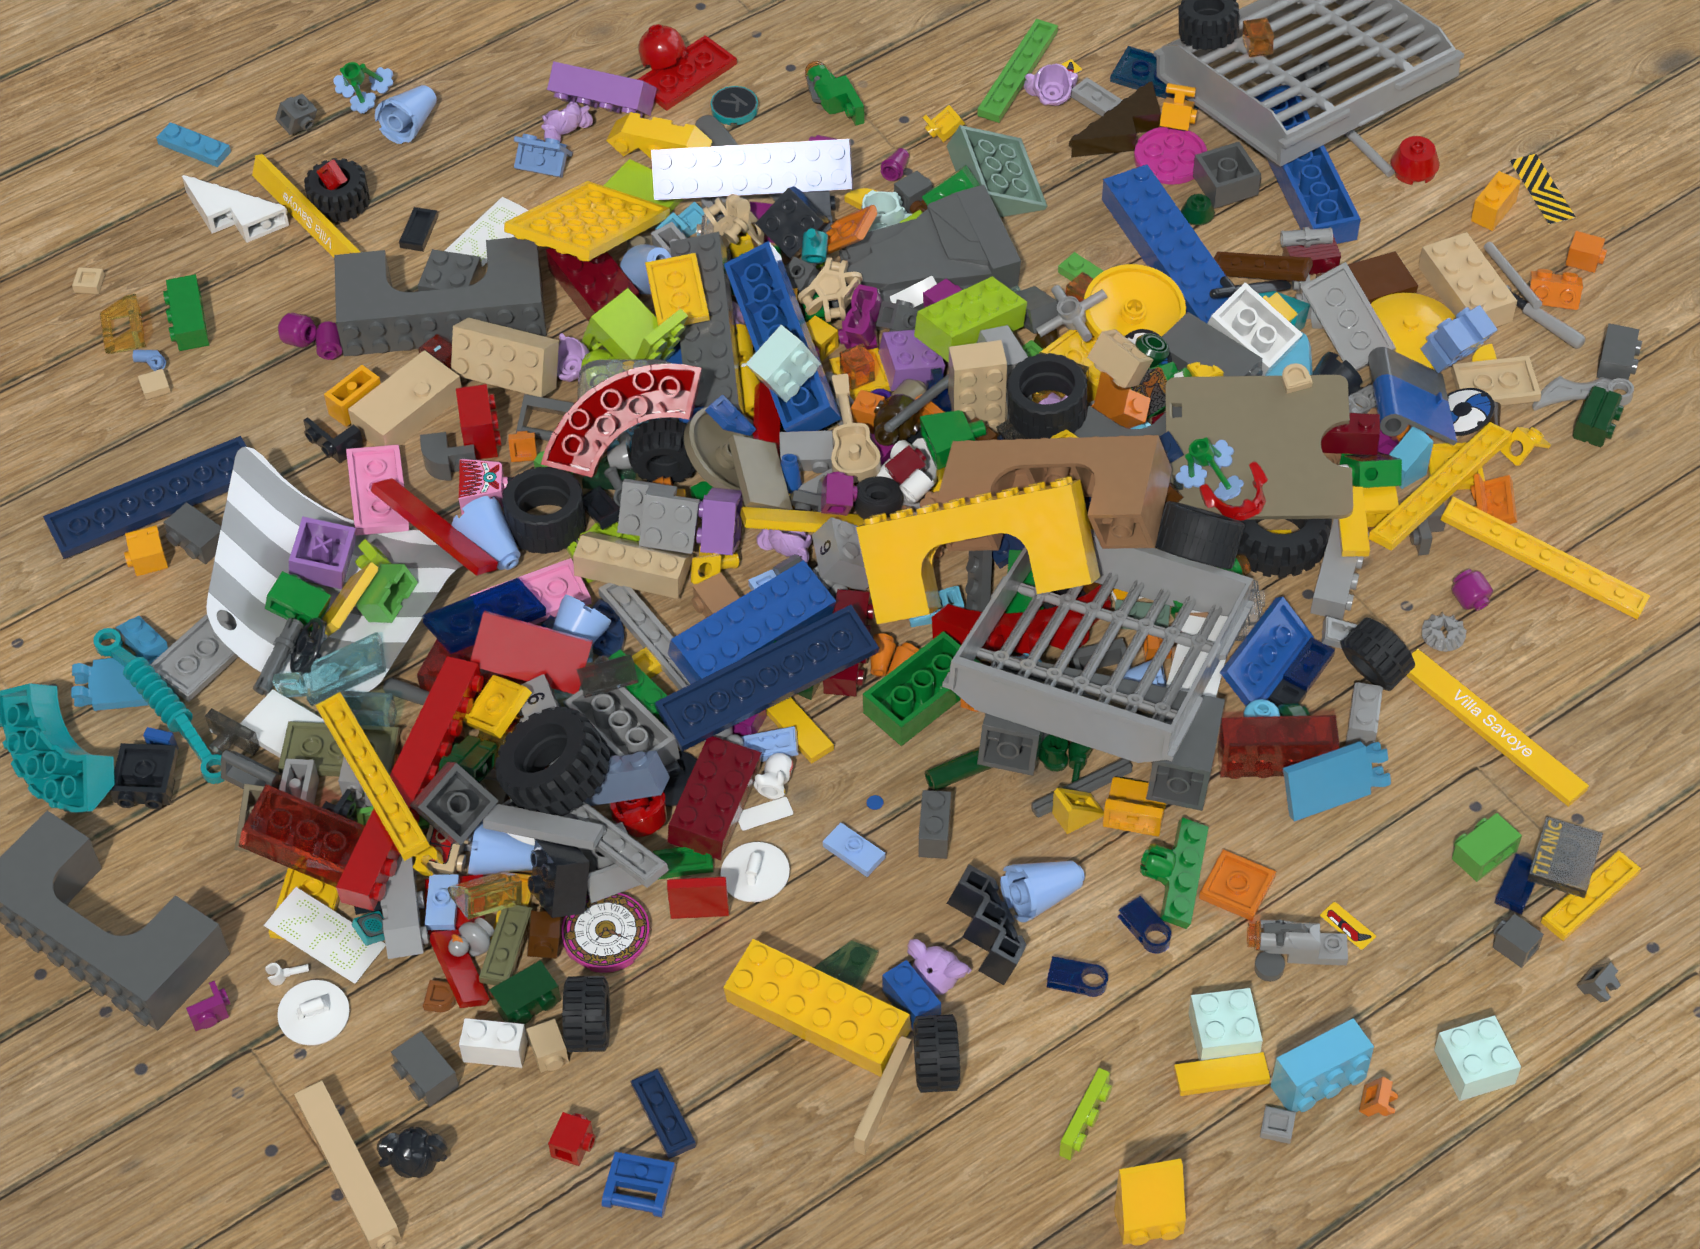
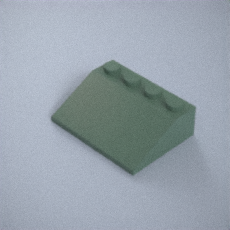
(1001, 166)

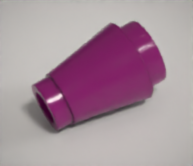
(894, 166)

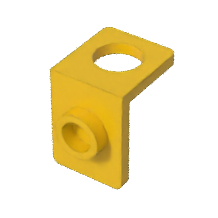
(1529, 438)

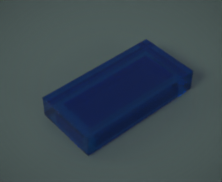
(1515, 887)

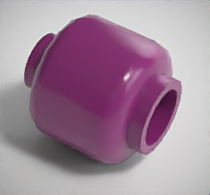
(297, 330)
(1472, 590)

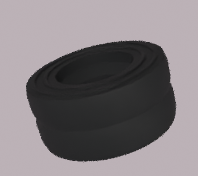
(877, 488)

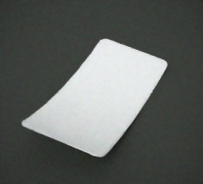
(915, 292)

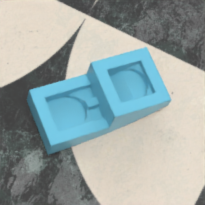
(687, 220)

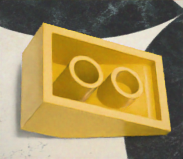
(1150, 1202)

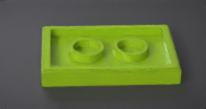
(638, 181)

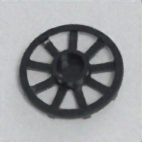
(308, 646)

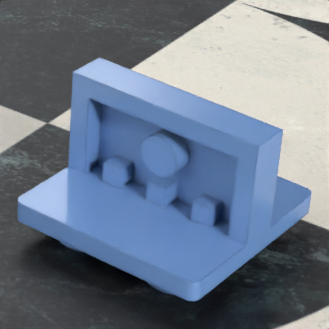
(541, 156)

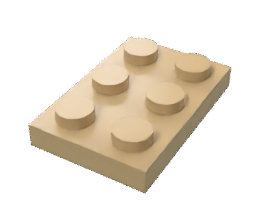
(1504, 379)

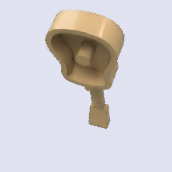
(852, 445)

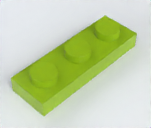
(1086, 1114)

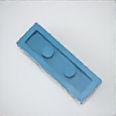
(193, 144)

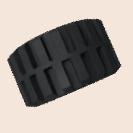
(1208, 23)
(345, 200)
(660, 451)
(1377, 654)
(586, 1014)
(936, 1053)

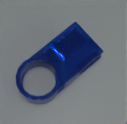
(1141, 920)
(1068, 976)

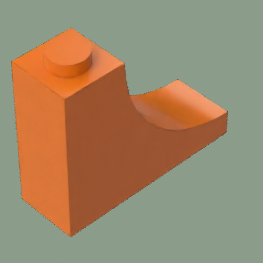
(1120, 403)

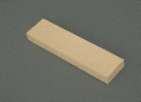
(882, 1095)

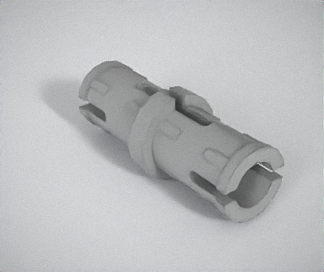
(1306, 237)

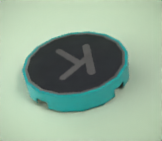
(734, 105)

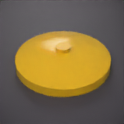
(1135, 300)
(1410, 320)

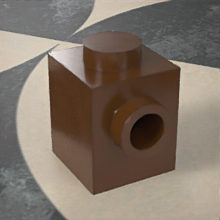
(543, 935)

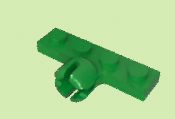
(1178, 871)

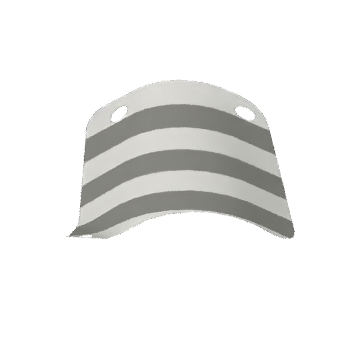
(256, 547)

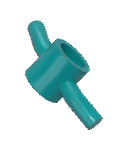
(814, 246)

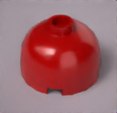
(661, 47)

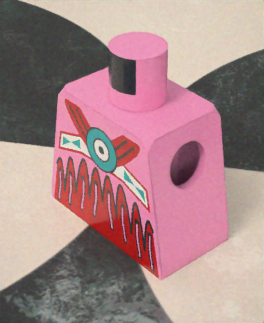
(479, 480)

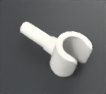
(281, 974)

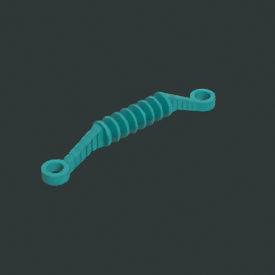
(159, 698)

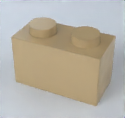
(1119, 359)

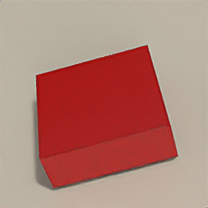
(331, 175)

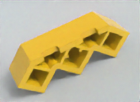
(655, 134)

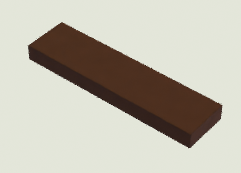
(1264, 266)

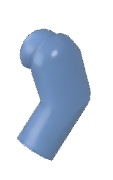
(151, 357)

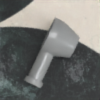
(620, 455)

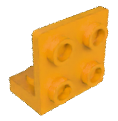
(1130, 810)

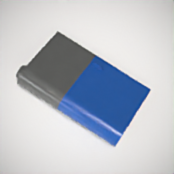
(1409, 395)

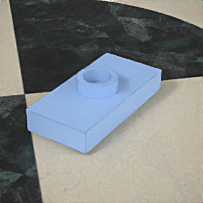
(773, 742)
(854, 849)
(440, 907)

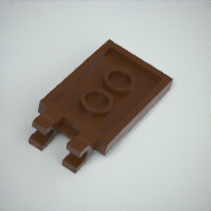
(1382, 276)

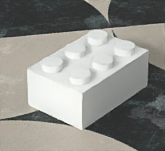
(1256, 326)

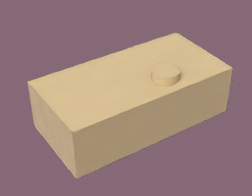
(405, 401)

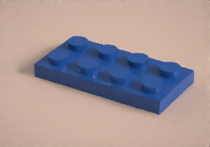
(1266, 653)

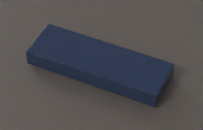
(663, 1114)

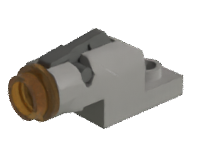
(1299, 941)

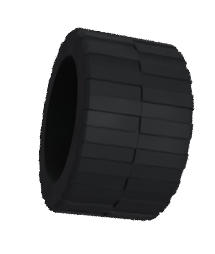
(1041, 374)
(538, 488)
(1199, 535)

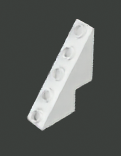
(228, 207)

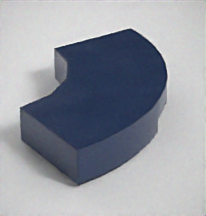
(614, 637)

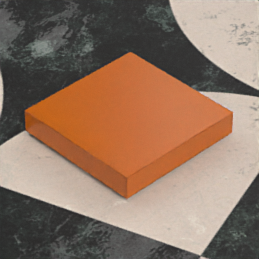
(1237, 885)

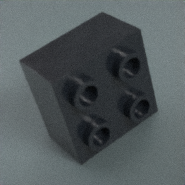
(789, 219)
(559, 878)

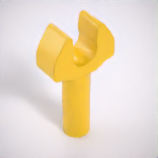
(423, 857)

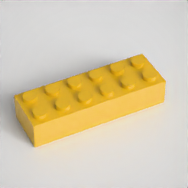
(816, 1007)

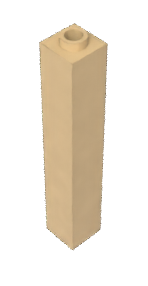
(348, 1167)

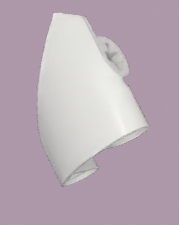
(918, 482)

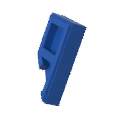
(728, 417)

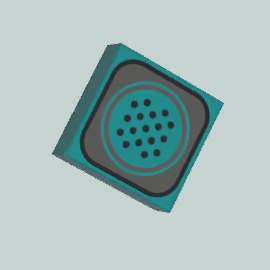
(369, 927)

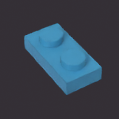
(142, 638)

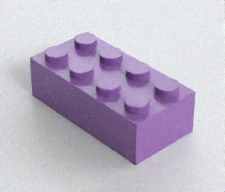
(601, 89)

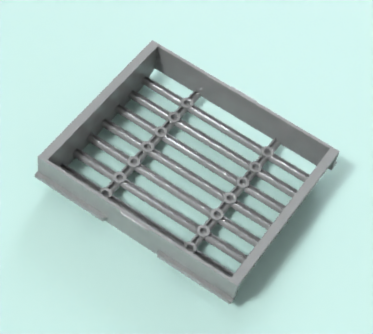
(1260, 125)
(1084, 720)

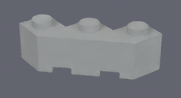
(402, 912)

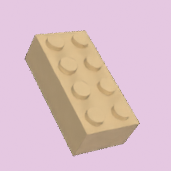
(1466, 278)
(505, 357)
(979, 381)

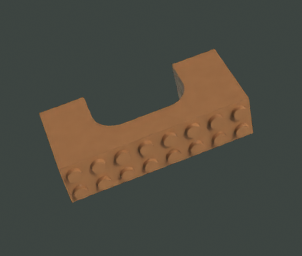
(1120, 473)

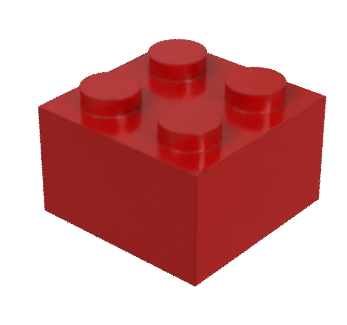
(478, 420)

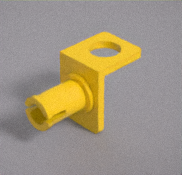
(711, 564)

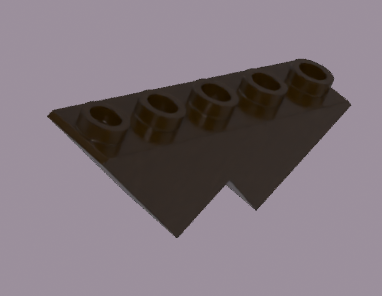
(1118, 127)

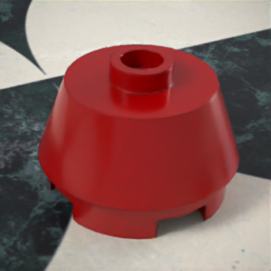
(1415, 160)
(641, 815)

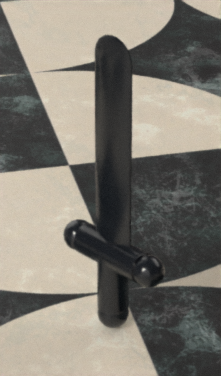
(1259, 287)

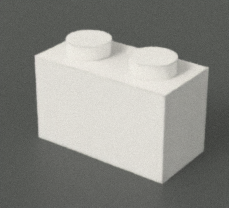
(493, 1043)

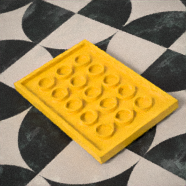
(586, 220)

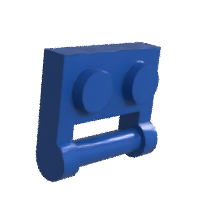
(642, 1175)

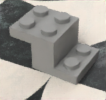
(658, 516)

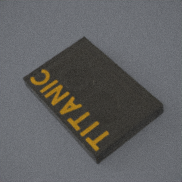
(1565, 857)

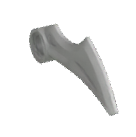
(1565, 390)

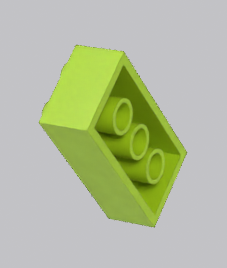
(964, 314)

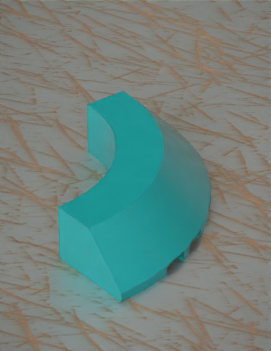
(47, 753)

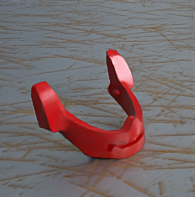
(1248, 508)

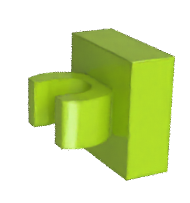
(371, 554)

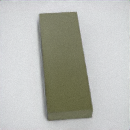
(505, 945)

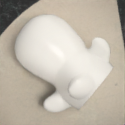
(776, 774)

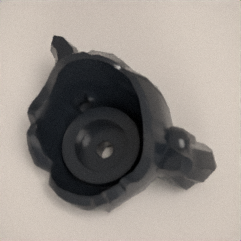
(412, 1151)

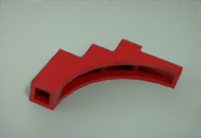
(959, 622)

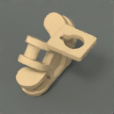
(736, 219)
(829, 286)

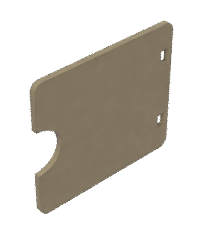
(1269, 428)

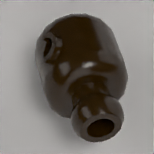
(886, 411)

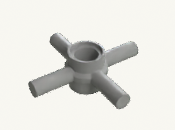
(1071, 313)

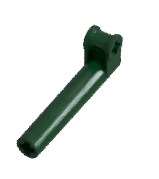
(964, 766)

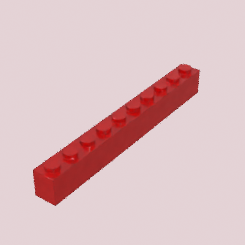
(418, 763)

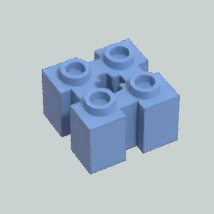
(1458, 338)

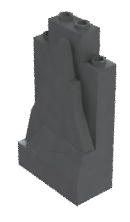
(951, 240)

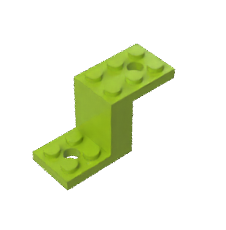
(632, 330)

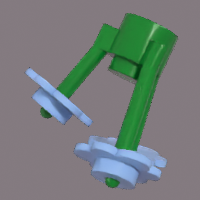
(353, 76)
(1216, 456)

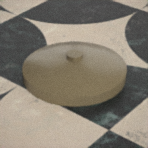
(710, 450)

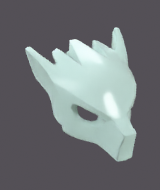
(888, 208)

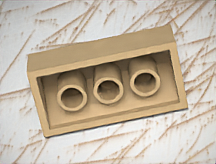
(631, 565)

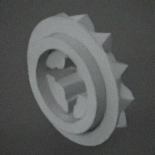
(1434, 636)

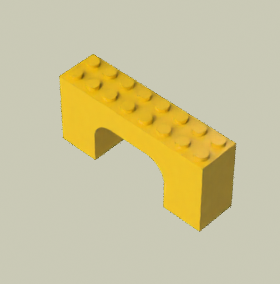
(1044, 518)

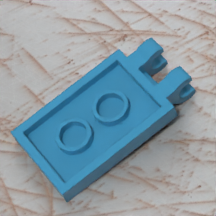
(106, 686)
(1334, 779)

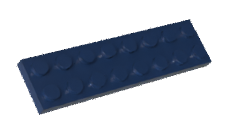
(143, 499)
(766, 677)

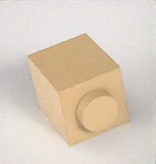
(547, 1046)

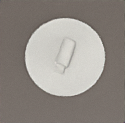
(755, 871)
(313, 1012)

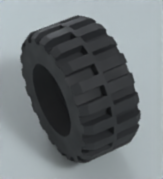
(1285, 552)
(539, 742)

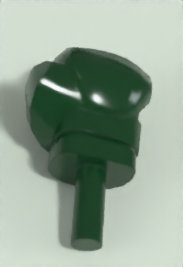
(1077, 758)

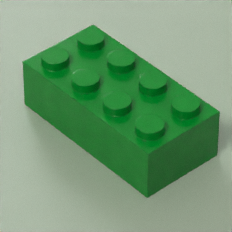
(913, 691)

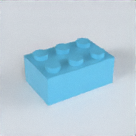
(1322, 1067)

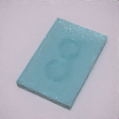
(345, 668)

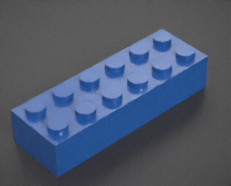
(752, 622)

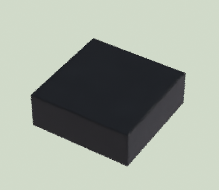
(1287, 694)

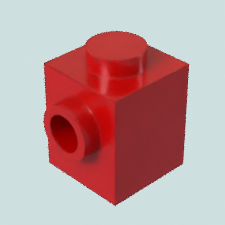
(571, 1138)

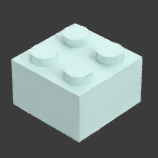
(783, 363)
(1224, 1024)
(1477, 1058)

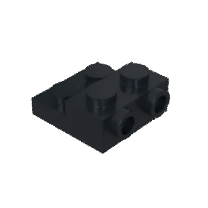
(144, 775)

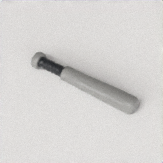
(1551, 323)

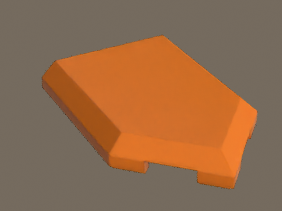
(850, 228)

